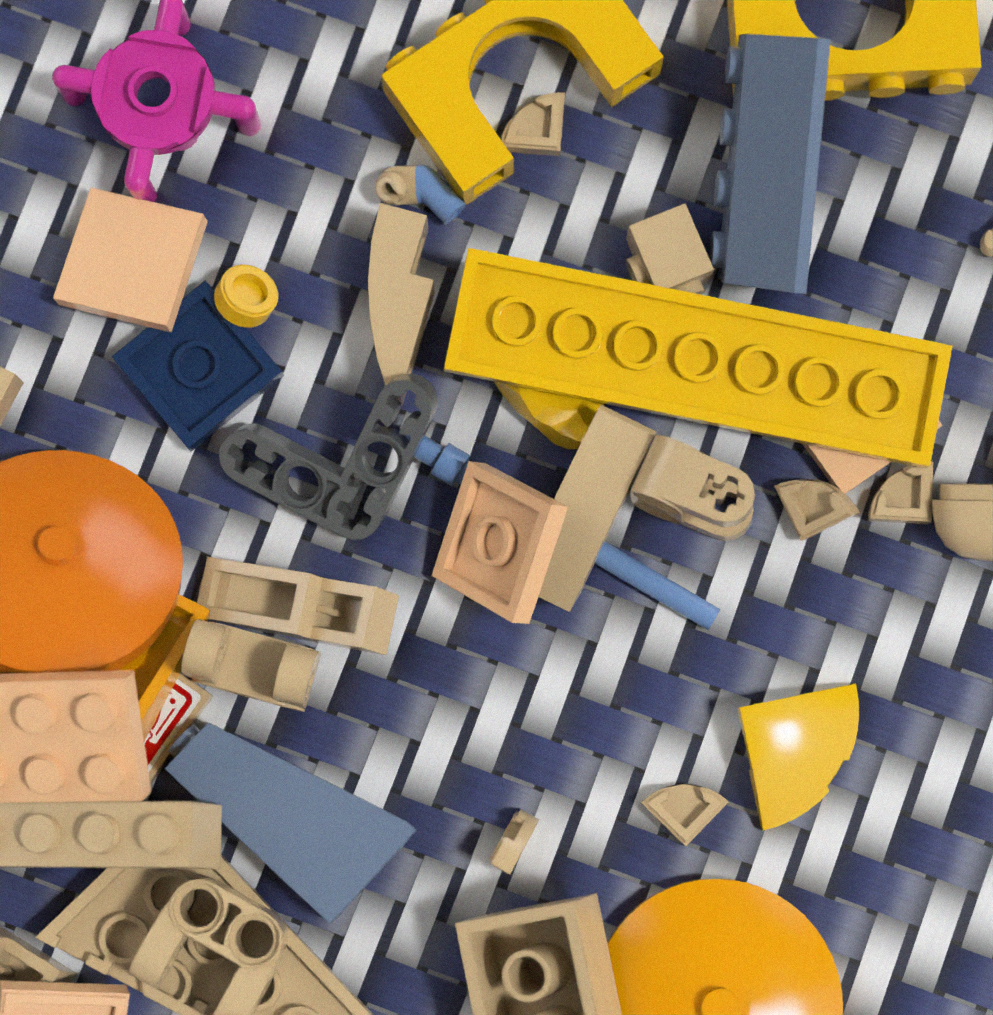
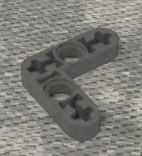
(334, 481)

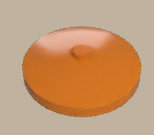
(82, 564)

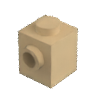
(669, 252)

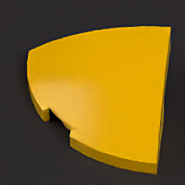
(797, 749)

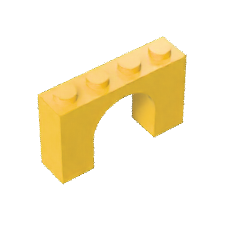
(932, 49)
(434, 82)

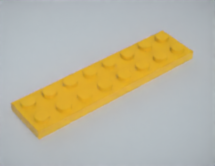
(698, 358)

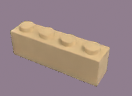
(110, 835)

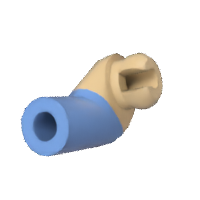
(419, 186)

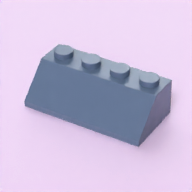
(771, 161)

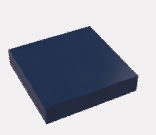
(199, 370)

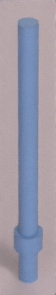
(450, 466)

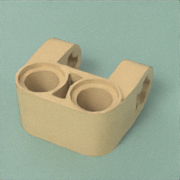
(686, 485)
(250, 664)
(221, 935)

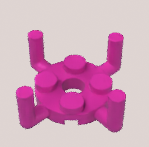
(161, 128)

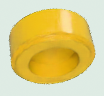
(246, 296)

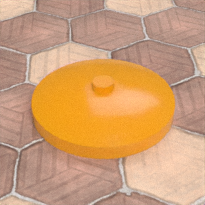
(722, 953)

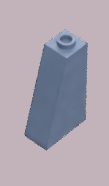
(294, 821)

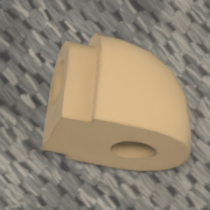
(965, 519)

